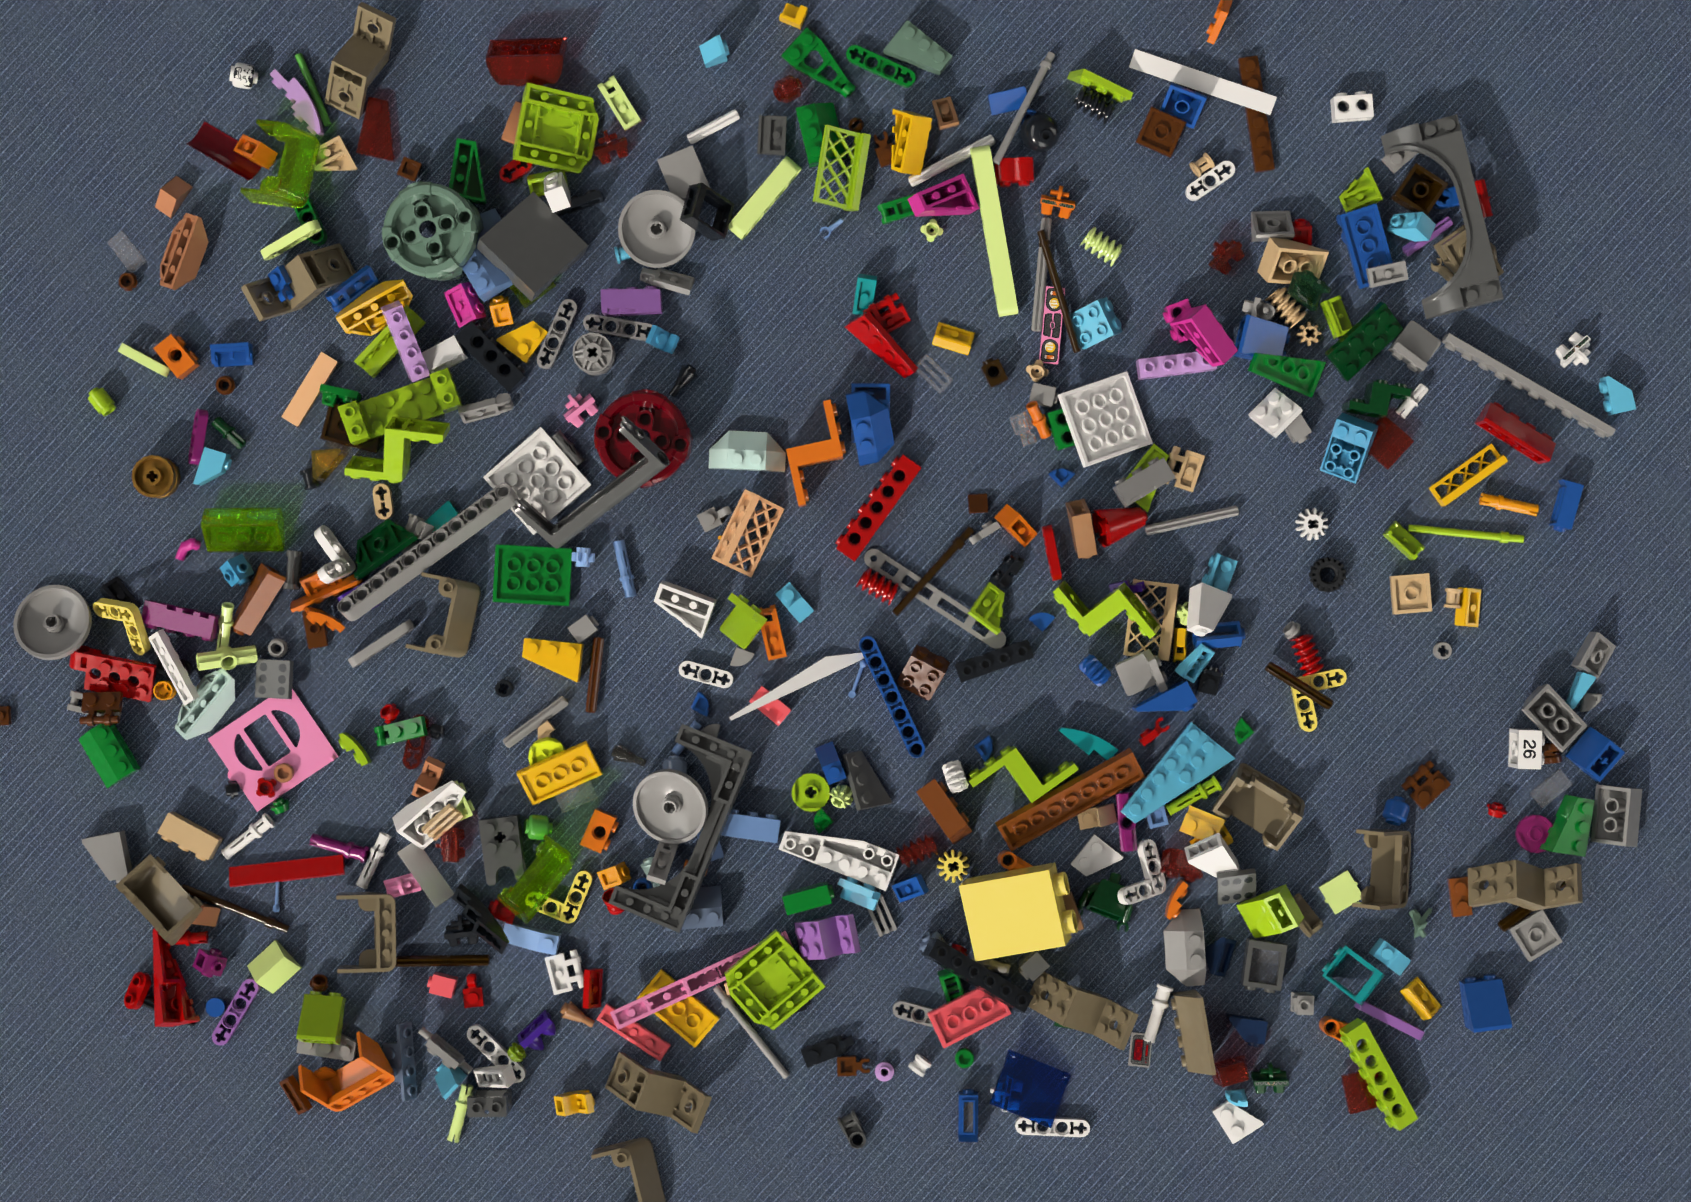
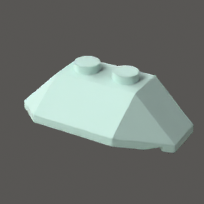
(747, 452)
(215, 698)

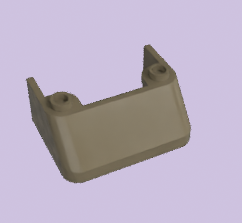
(460, 618)
(1388, 869)
(384, 955)
(643, 1166)

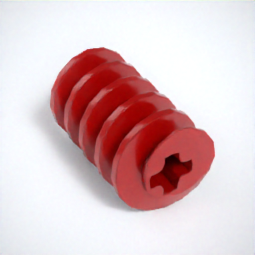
(878, 585)
(1307, 654)

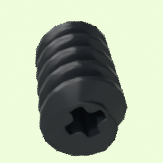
(1094, 104)

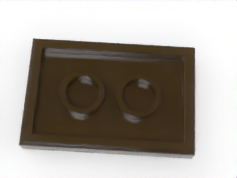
(335, 431)

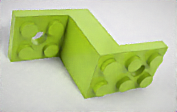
(397, 449)
(1105, 610)
(1022, 773)

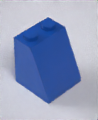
(1260, 336)
(1484, 1004)

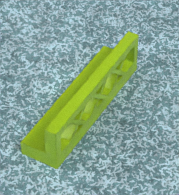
(383, 347)

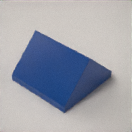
(1183, 104)

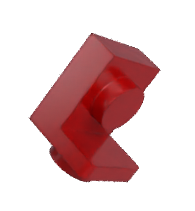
(1302, 231)
(501, 912)

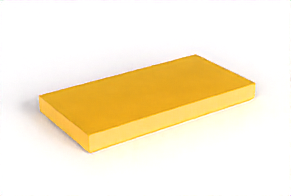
(559, 773)
(687, 1017)

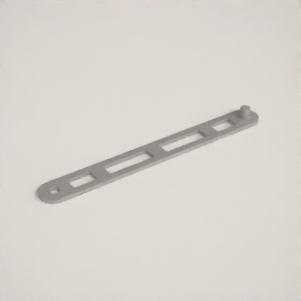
(990, 639)

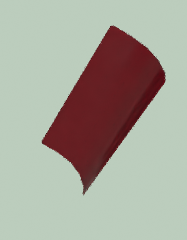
(220, 148)

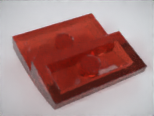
(1389, 442)
(1356, 1093)

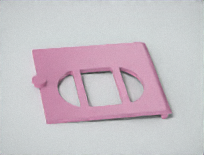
(306, 759)

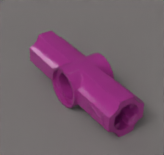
(1126, 834)

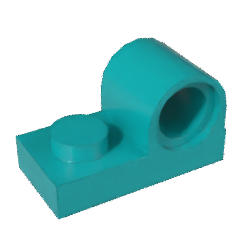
(864, 292)

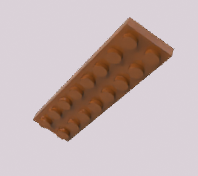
(1070, 799)

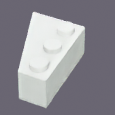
(686, 605)

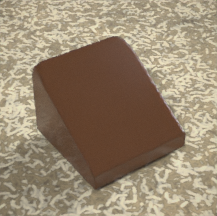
(977, 503)

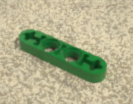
(879, 69)

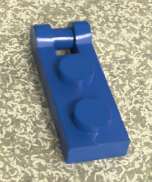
(352, 288)

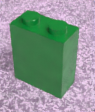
(808, 897)

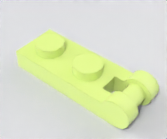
(619, 103)

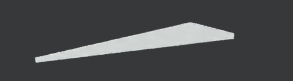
(813, 673)

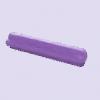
(1440, 227)

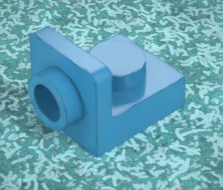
(662, 339)

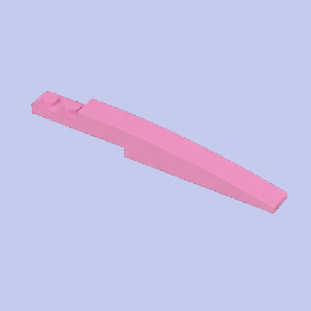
(677, 990)

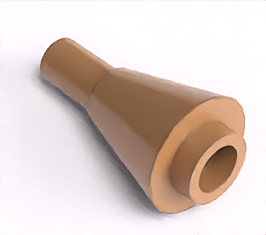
(572, 1012)

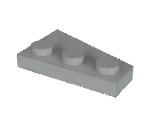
(344, 1051)

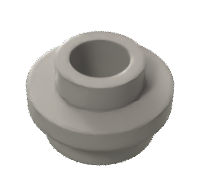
(1292, 630)
(271, 648)

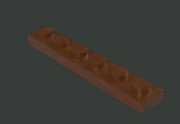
(1256, 120)

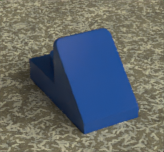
(910, 887)

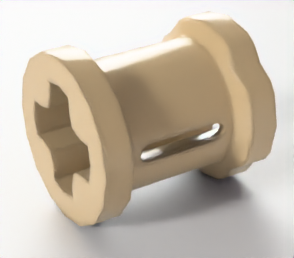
(1195, 166)
(1453, 598)

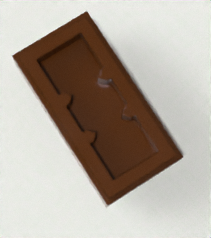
(315, 634)
(296, 1097)

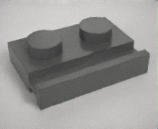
(772, 135)

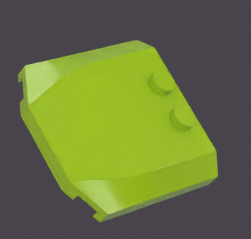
(555, 129)
(772, 981)

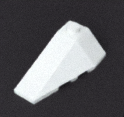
(419, 812)

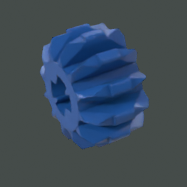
(1094, 670)

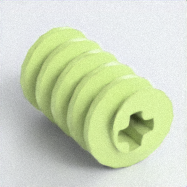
(1102, 246)

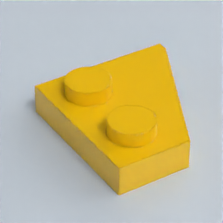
(524, 340)

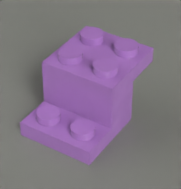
(827, 937)

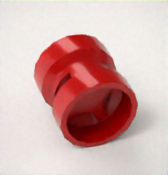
(611, 908)

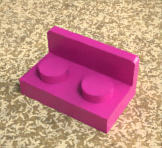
(464, 304)

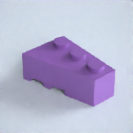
(631, 301)

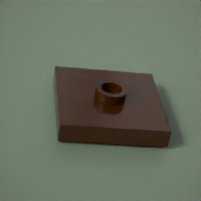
(1160, 132)

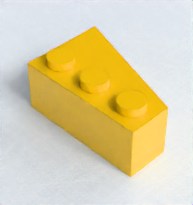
(910, 141)
(556, 656)

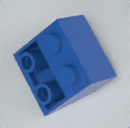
(1594, 754)

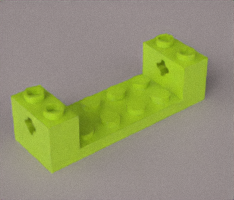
(416, 401)

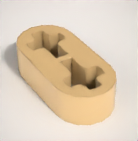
(387, 500)

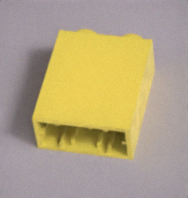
(1017, 911)

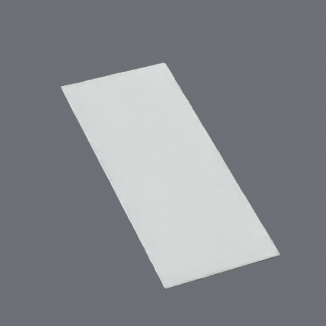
(426, 874)

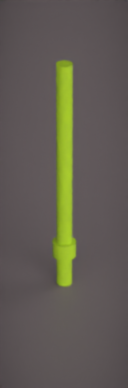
(1502, 537)

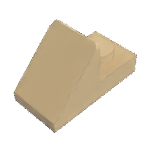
(1097, 816)

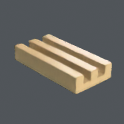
(444, 823)

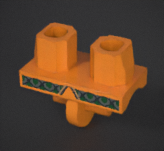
(1066, 206)

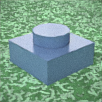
(1157, 818)

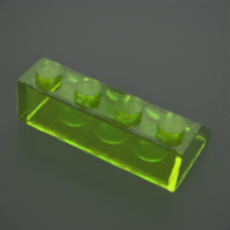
(243, 529)

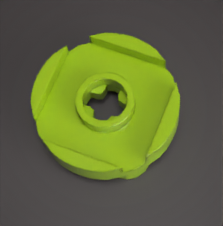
(818, 800)

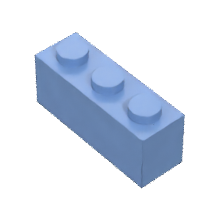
(752, 826)

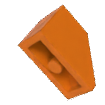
(256, 151)
(1015, 525)

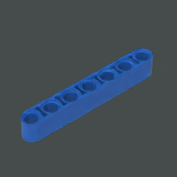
(892, 706)

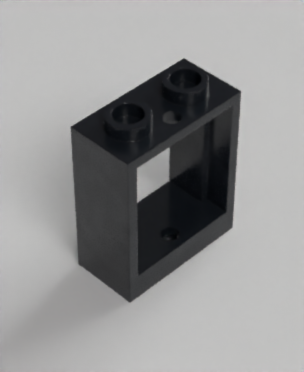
(692, 206)

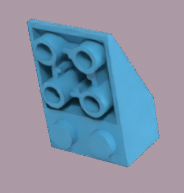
(1348, 447)

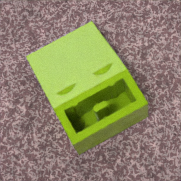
(1271, 912)

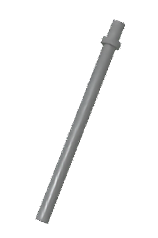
(1045, 65)

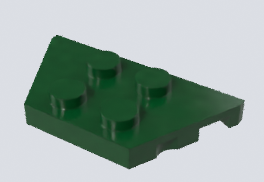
(380, 546)

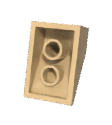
(1285, 257)

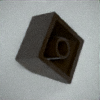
(1419, 190)

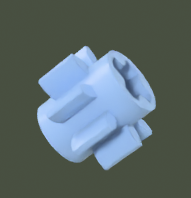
(583, 557)

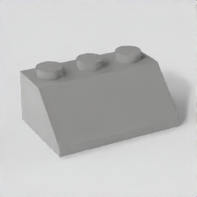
(1553, 716)
(1616, 815)

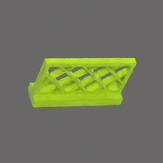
(856, 168)

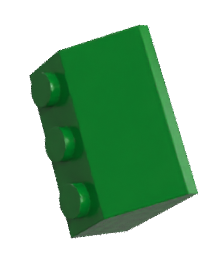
(812, 122)
(109, 754)

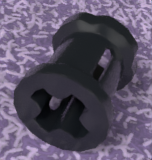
(310, 482)

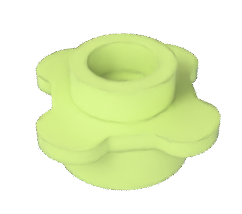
(931, 225)

